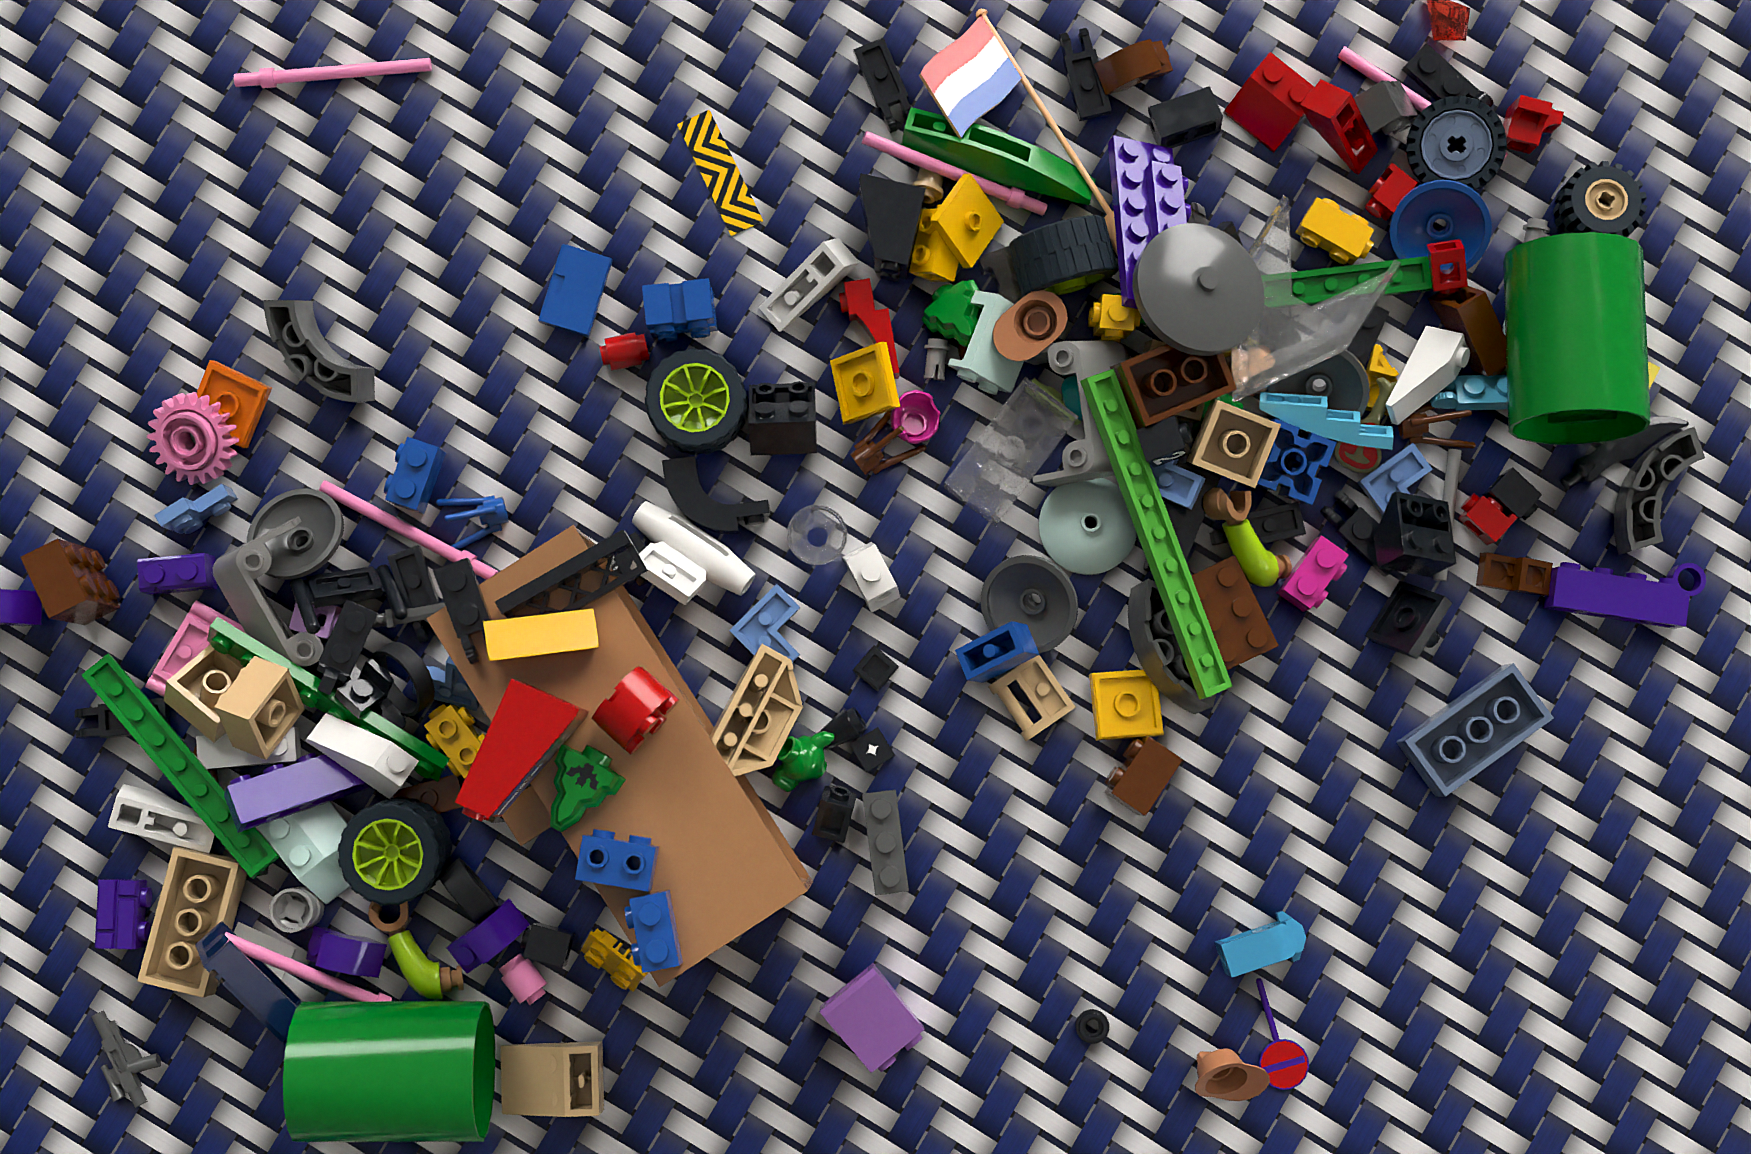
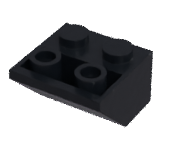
(782, 418)
(1415, 535)

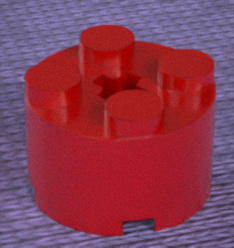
(635, 709)

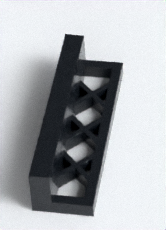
(574, 569)

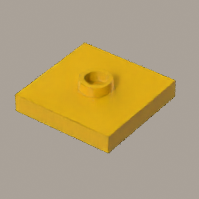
(967, 221)
(865, 383)
(1125, 705)

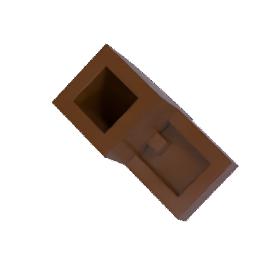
(1133, 65)

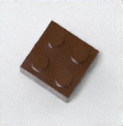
(1142, 775)

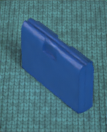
(575, 290)

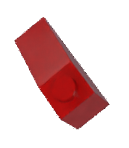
(1340, 124)

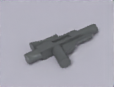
(125, 1061)

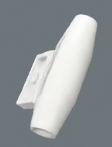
(686, 556)

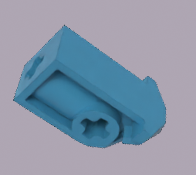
(1262, 946)

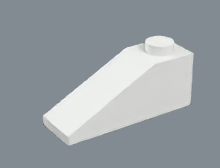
(809, 283)
(1428, 371)
(363, 754)
(224, 755)
(160, 819)

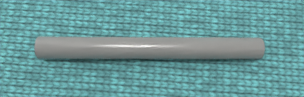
(1450, 493)

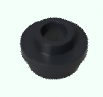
(1102, 1030)

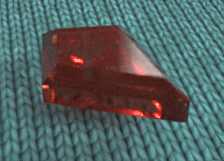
(1448, 20)

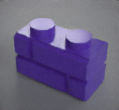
(176, 574)
(122, 913)

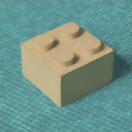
(1233, 443)
(198, 687)
(259, 707)

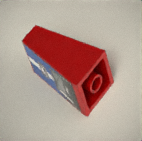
(516, 748)

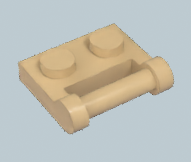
(1041, 690)

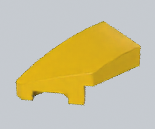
(1378, 368)

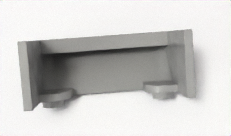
(1086, 457)
(237, 578)

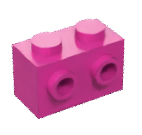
(1312, 574)

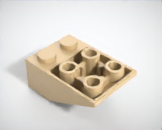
(552, 1079)

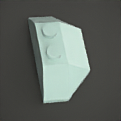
(310, 848)

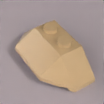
(758, 713)

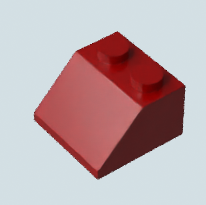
(1270, 102)

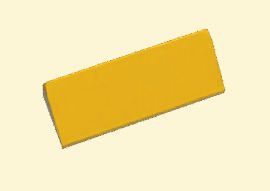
(540, 634)

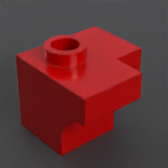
(1527, 121)

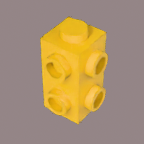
(1335, 231)
(931, 255)
(1111, 319)
(454, 734)

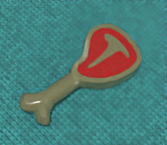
(1362, 458)

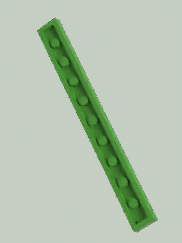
(1156, 534)

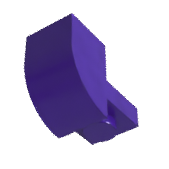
(20, 608)
(488, 936)
(345, 952)

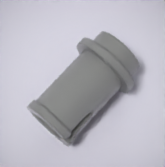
(1535, 229)
(936, 359)

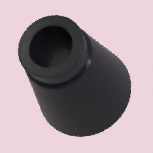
(845, 727)

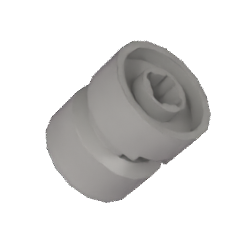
(296, 909)

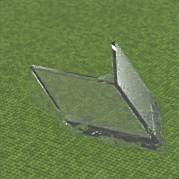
(1290, 331)

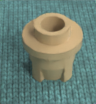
(932, 183)

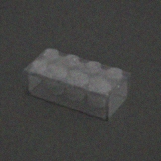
(1010, 451)

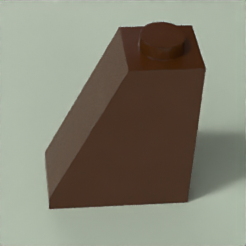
(1473, 315)

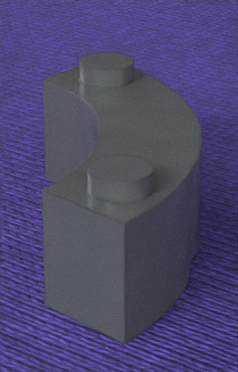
(310, 356)
(1641, 492)
(1159, 650)

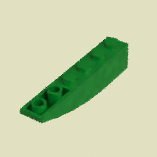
(995, 157)

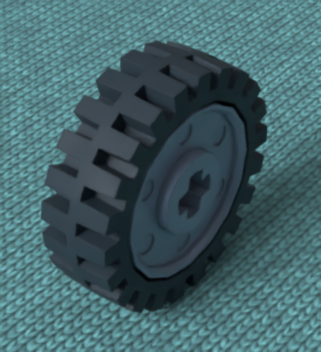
(1456, 120)

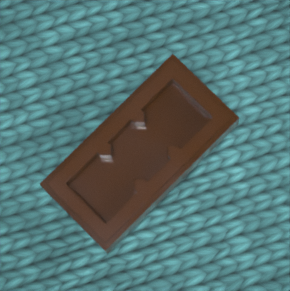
(439, 794)

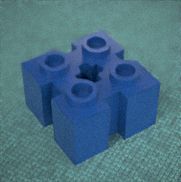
(679, 309)
(1307, 455)

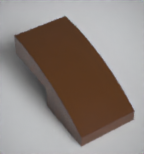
(1514, 574)

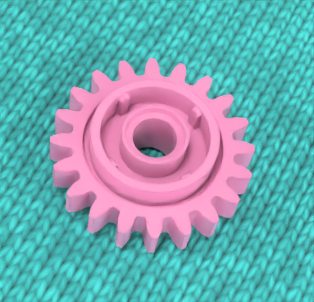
(173, 427)

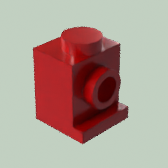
(1389, 191)
(1444, 253)
(1485, 518)

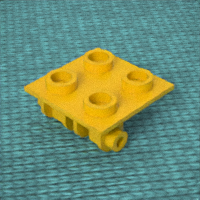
(600, 953)

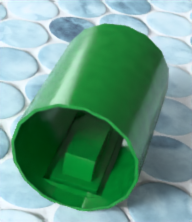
(1576, 339)
(390, 1071)

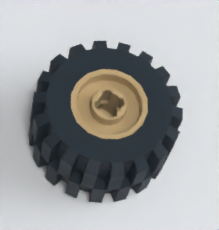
(1600, 201)

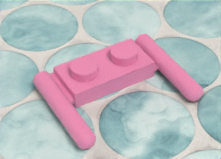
(186, 644)

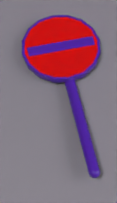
(1282, 1058)

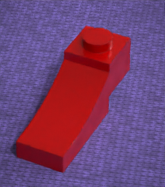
(860, 306)

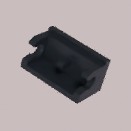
(1185, 118)

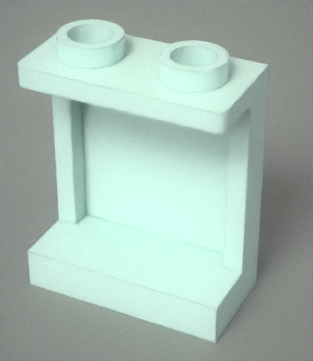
(982, 359)

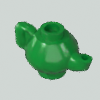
(801, 760)

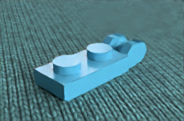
(1473, 393)

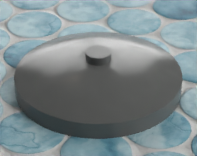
(1198, 289)

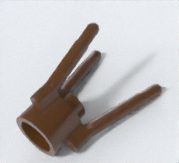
(1417, 424)
(869, 455)

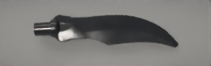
(1592, 465)

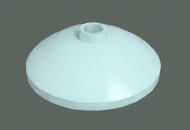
(1075, 545)

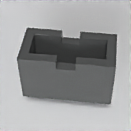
(1386, 107)

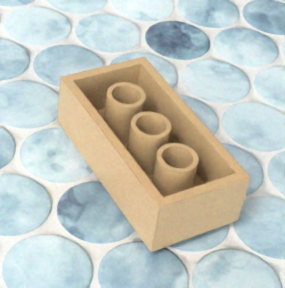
(194, 899)

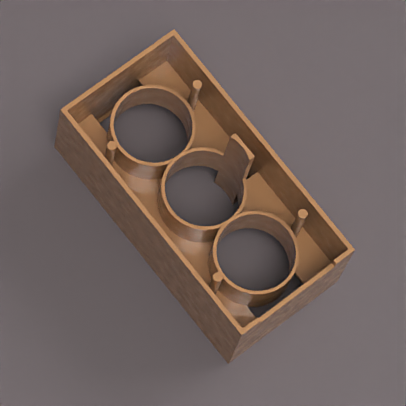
(712, 830)

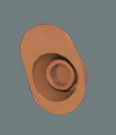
(1030, 325)
(1228, 1077)

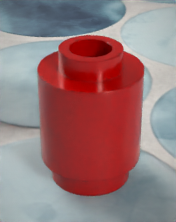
(624, 351)

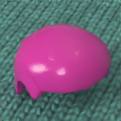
(917, 416)

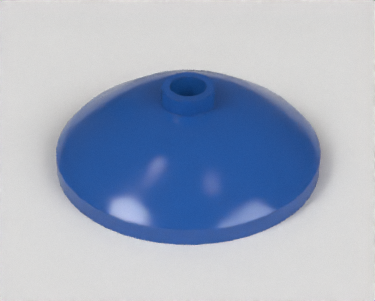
(1449, 200)

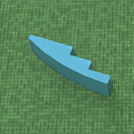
(1312, 415)

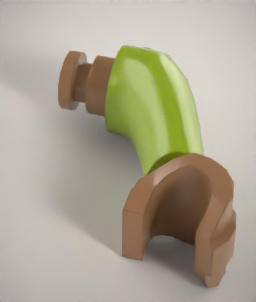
(1257, 564)
(420, 972)

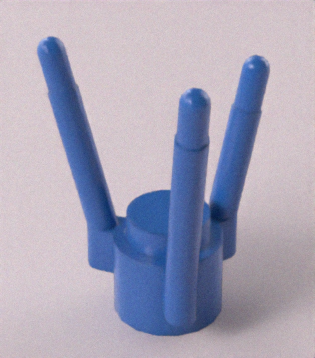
(490, 511)

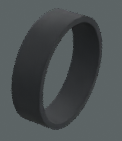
(417, 672)

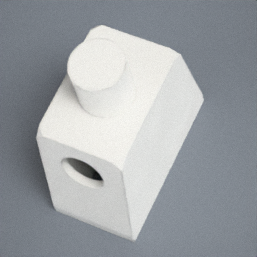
(872, 576)

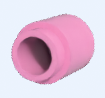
(523, 979)

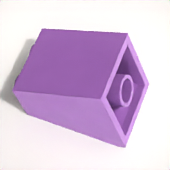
(872, 1019)

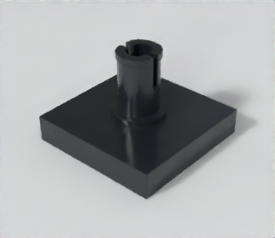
(1409, 620)

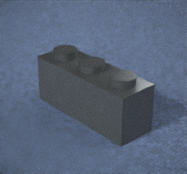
(885, 842)

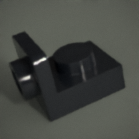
(365, 689)
(834, 813)

